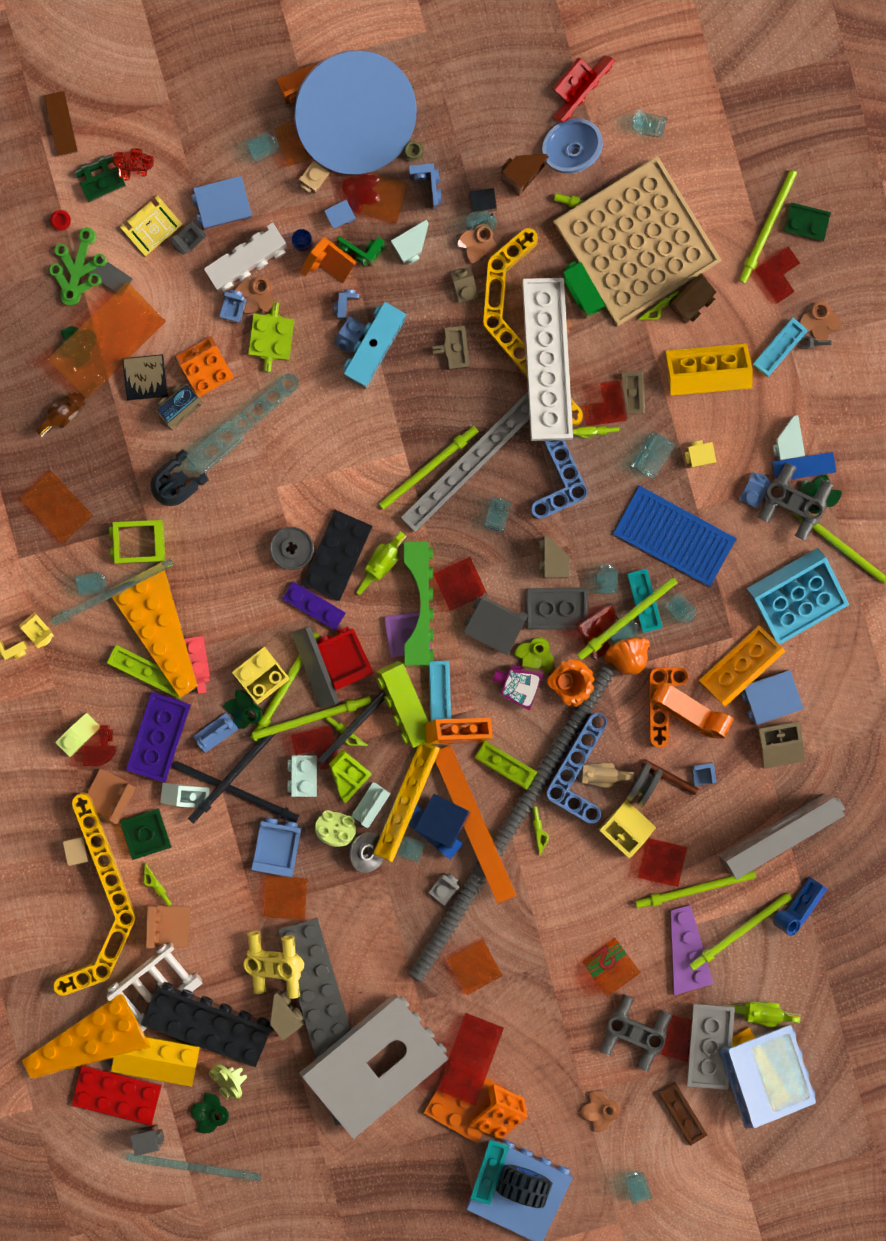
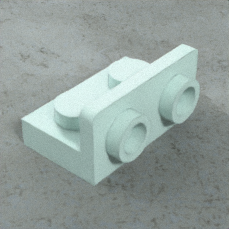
(303, 776)
(370, 804)

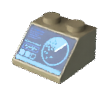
(178, 406)

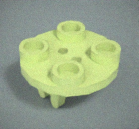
(327, 825)
(228, 1080)

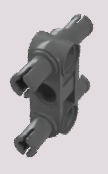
(795, 501)
(635, 1032)

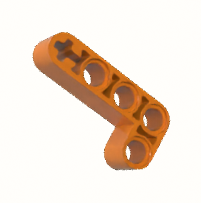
(668, 673)
(691, 712)

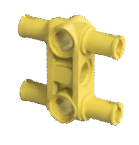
(273, 964)

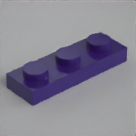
(314, 605)

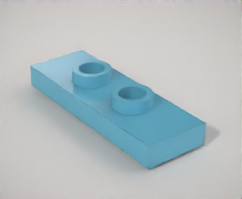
(780, 347)
(439, 690)

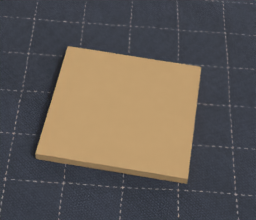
(637, 240)

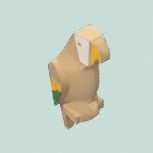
(601, 774)

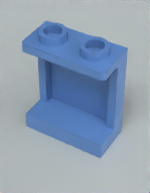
(221, 203)
(772, 698)
(276, 847)

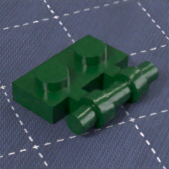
(102, 184)

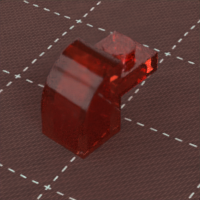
(100, 754)

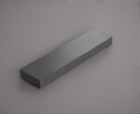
(315, 667)

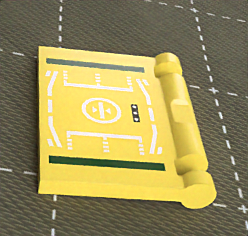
(151, 226)

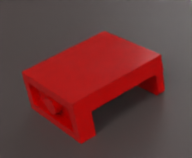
(344, 658)

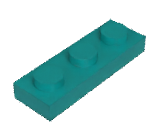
(641, 589)
(489, 1172)

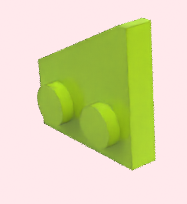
(348, 774)

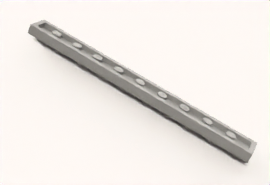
(468, 464)

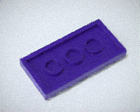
(158, 737)

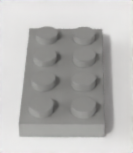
(709, 1032)

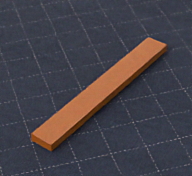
(475, 825)

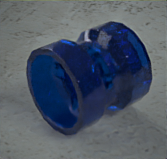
(302, 240)

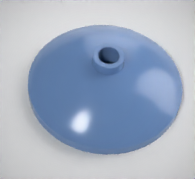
(572, 137)

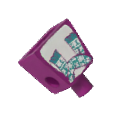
(519, 684)

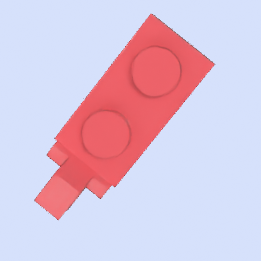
(198, 658)

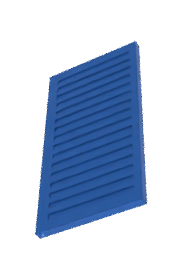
(674, 536)

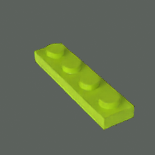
(140, 669)

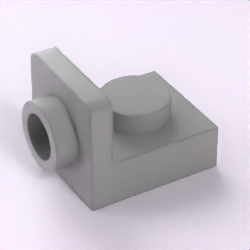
(444, 888)

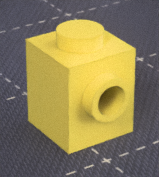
(700, 454)

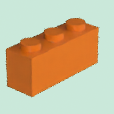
(458, 730)

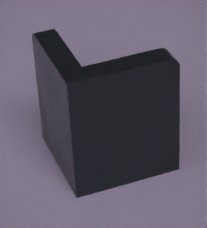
(483, 200)

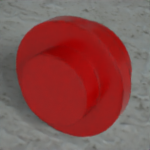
(60, 220)

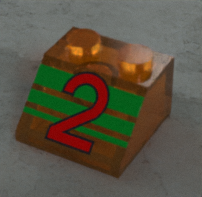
(611, 967)

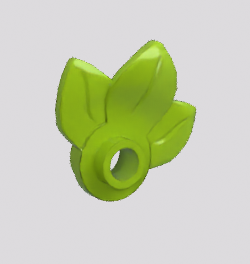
(534, 658)

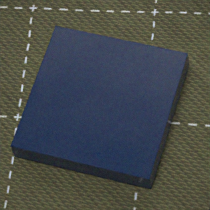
(442, 821)

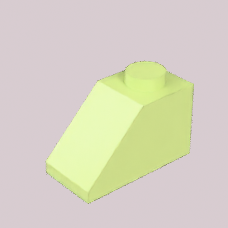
(78, 735)

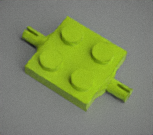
(271, 337)

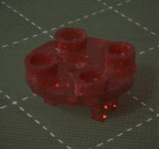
(132, 161)

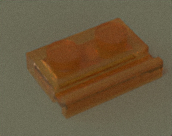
(290, 144)

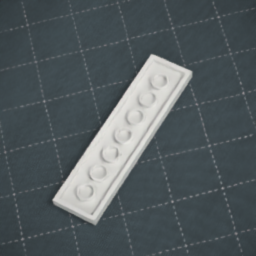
(547, 359)

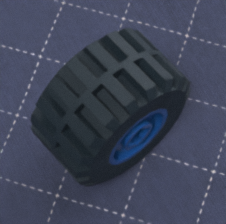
(523, 1186)

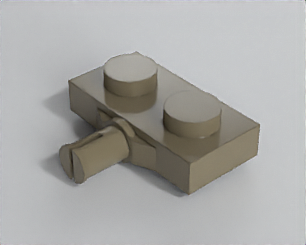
(454, 347)
(634, 392)

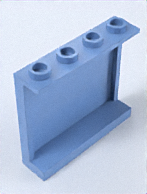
(522, 1219)

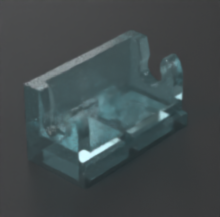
(653, 455)

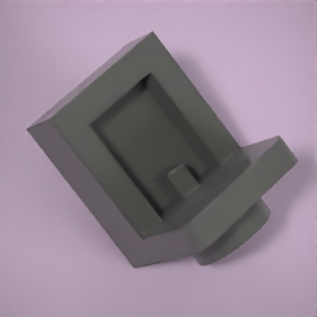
(188, 238)

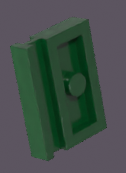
(807, 222)

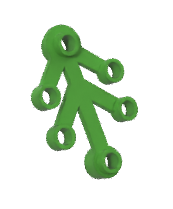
(77, 270)

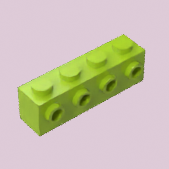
(404, 703)

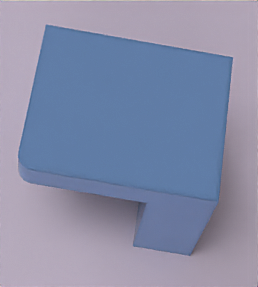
(340, 214)
(704, 774)

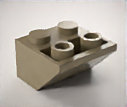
(555, 560)
(781, 744)
(284, 1017)

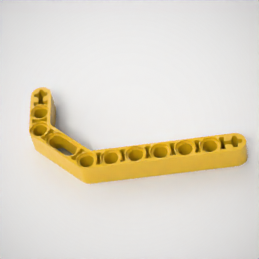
(497, 312)
(110, 890)

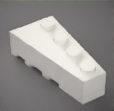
(246, 258)

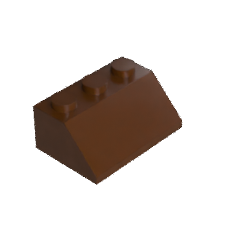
(522, 171)

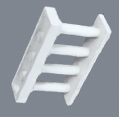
(189, 982)

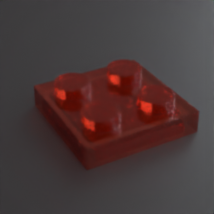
(460, 583)
(662, 862)

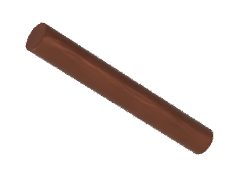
(673, 778)

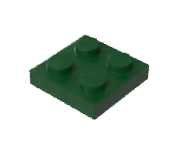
(145, 834)

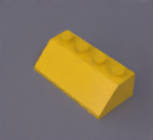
(709, 369)
(164, 1062)

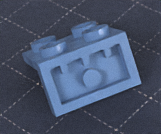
(420, 173)

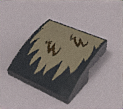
(145, 377)

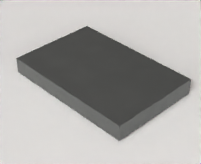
(556, 607)

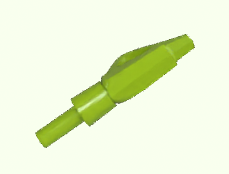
(658, 307)
(588, 432)
(340, 728)
(537, 824)
(156, 885)

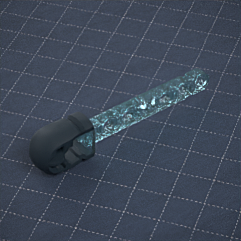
(198, 458)

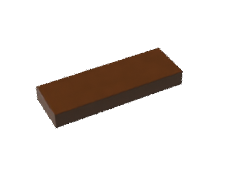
(61, 123)
(682, 1113)

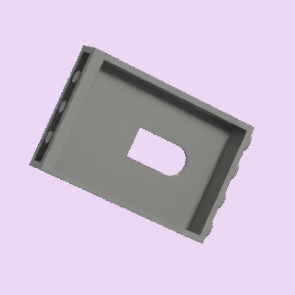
(782, 835)
(351, 1086)

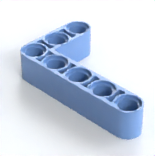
(566, 493)
(575, 768)

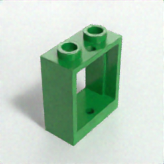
(582, 289)

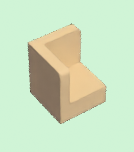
(76, 851)

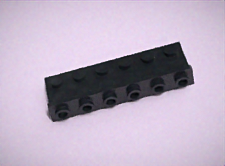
(206, 1023)

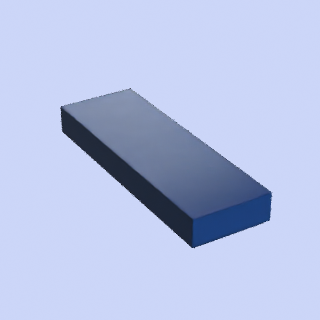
(808, 465)

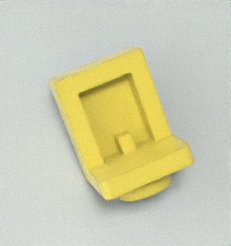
(36, 630)
(16, 651)

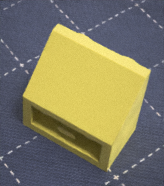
(261, 675)
(627, 828)

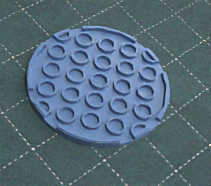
(355, 112)

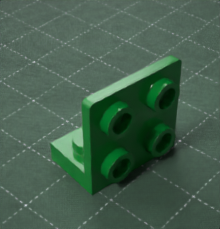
(373, 250)

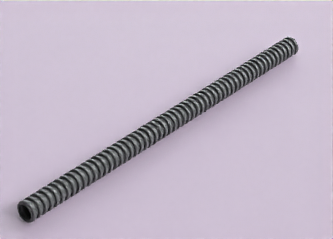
(510, 825)

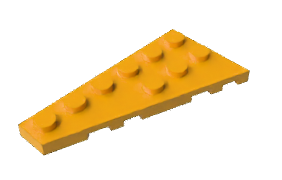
(156, 622)
(97, 1037)

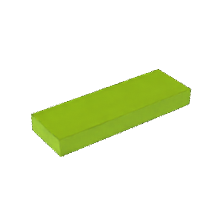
(505, 764)

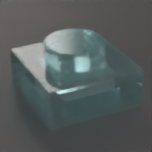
(412, 849)

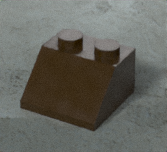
(693, 298)

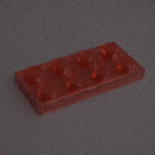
(470, 1059)

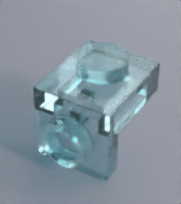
(649, 124)
(475, 219)
(497, 514)
(681, 608)

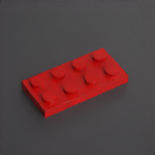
(116, 1095)

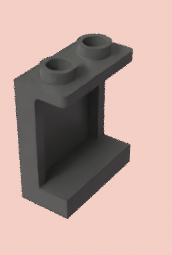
(494, 624)

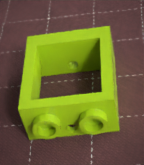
(159, 541)

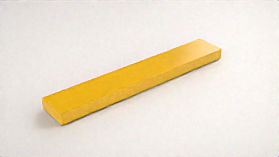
(406, 801)

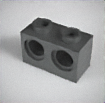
(147, 1139)

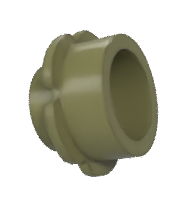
(418, 150)

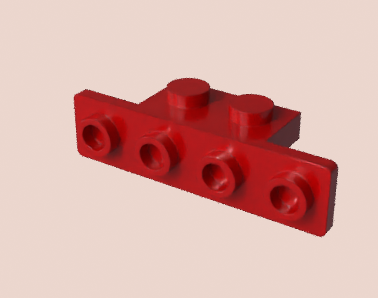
(577, 84)

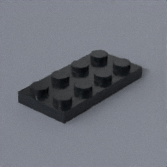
(337, 555)

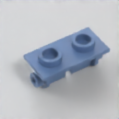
(215, 732)

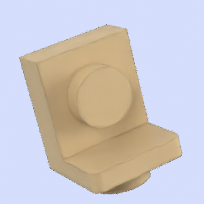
(313, 177)

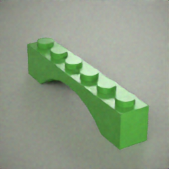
(417, 562)

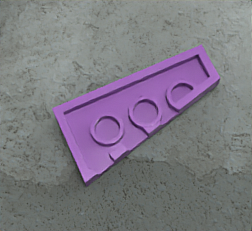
(685, 949)

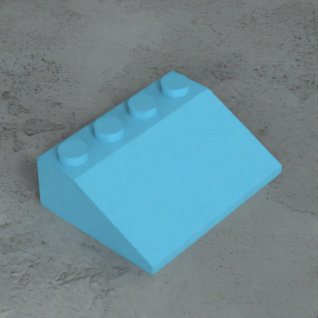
(798, 596)

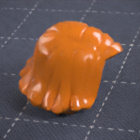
(629, 655)
(572, 682)

